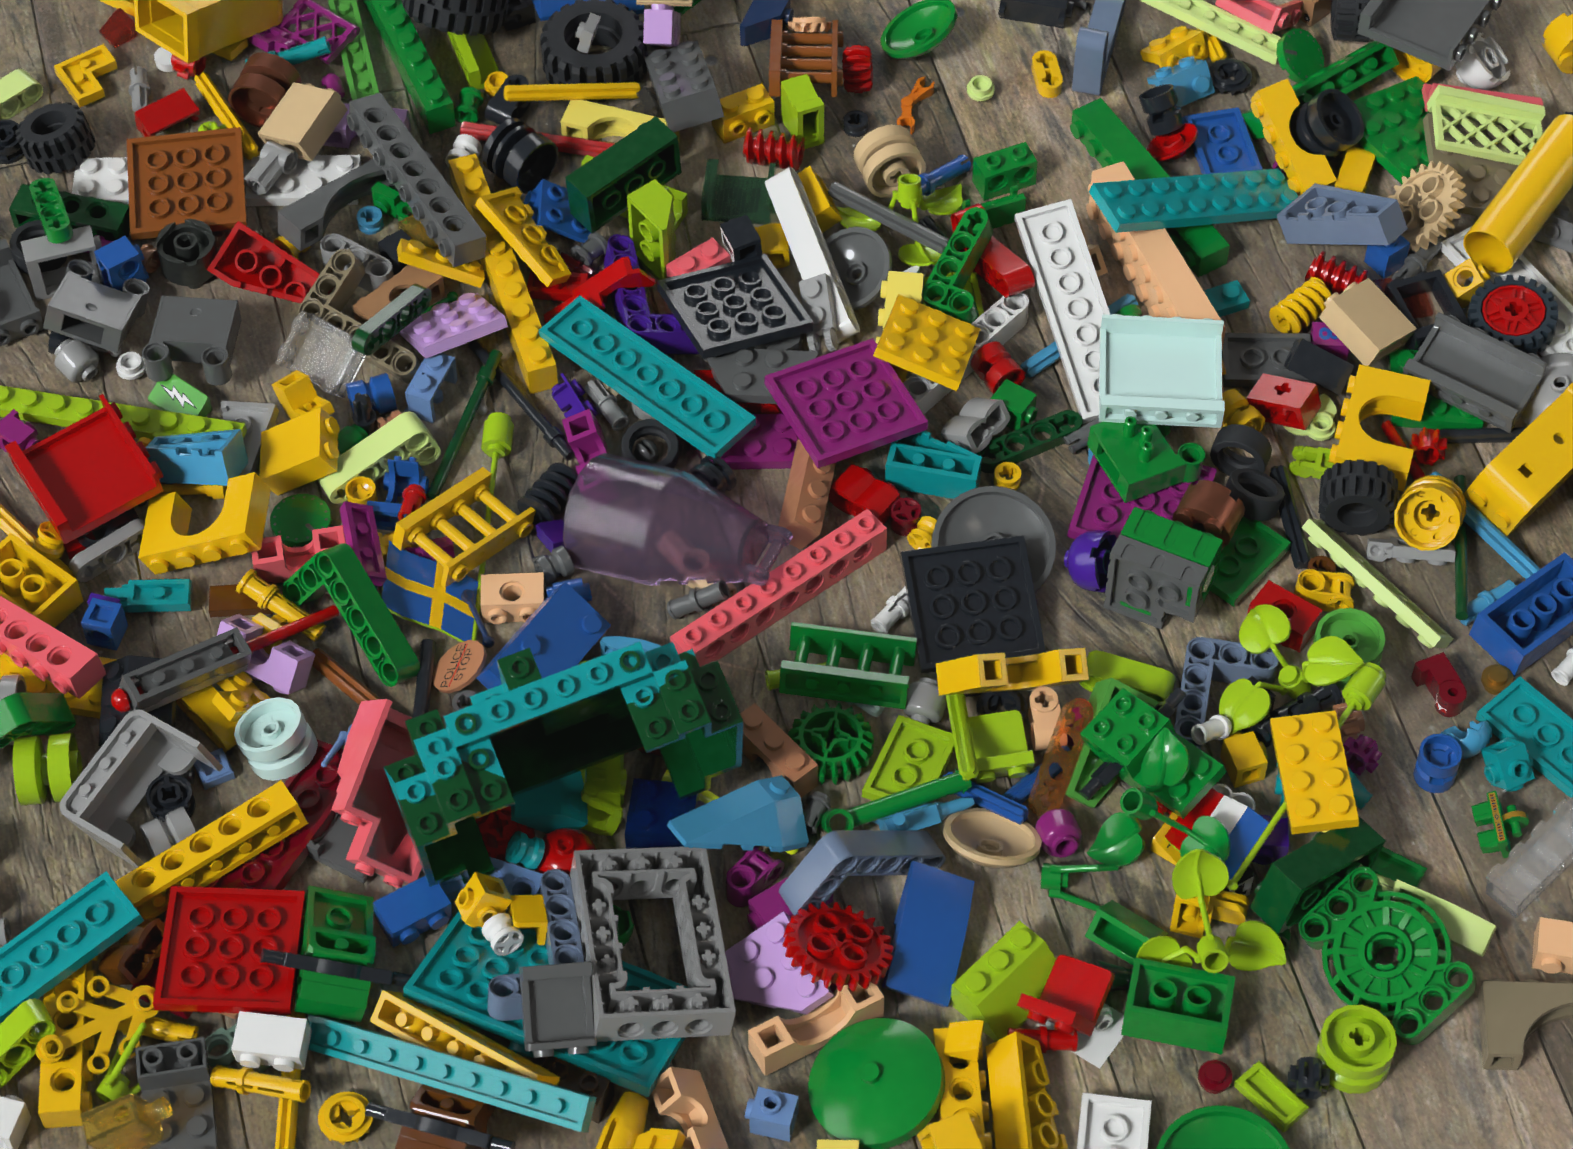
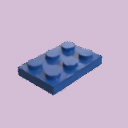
(1223, 142)

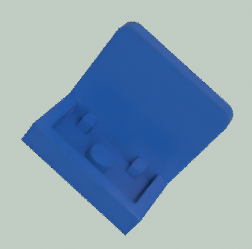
(553, 211)

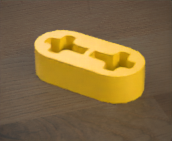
(1051, 73)

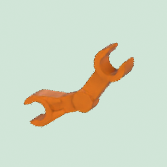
(918, 93)

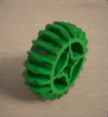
(846, 753)

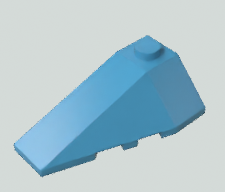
(754, 815)

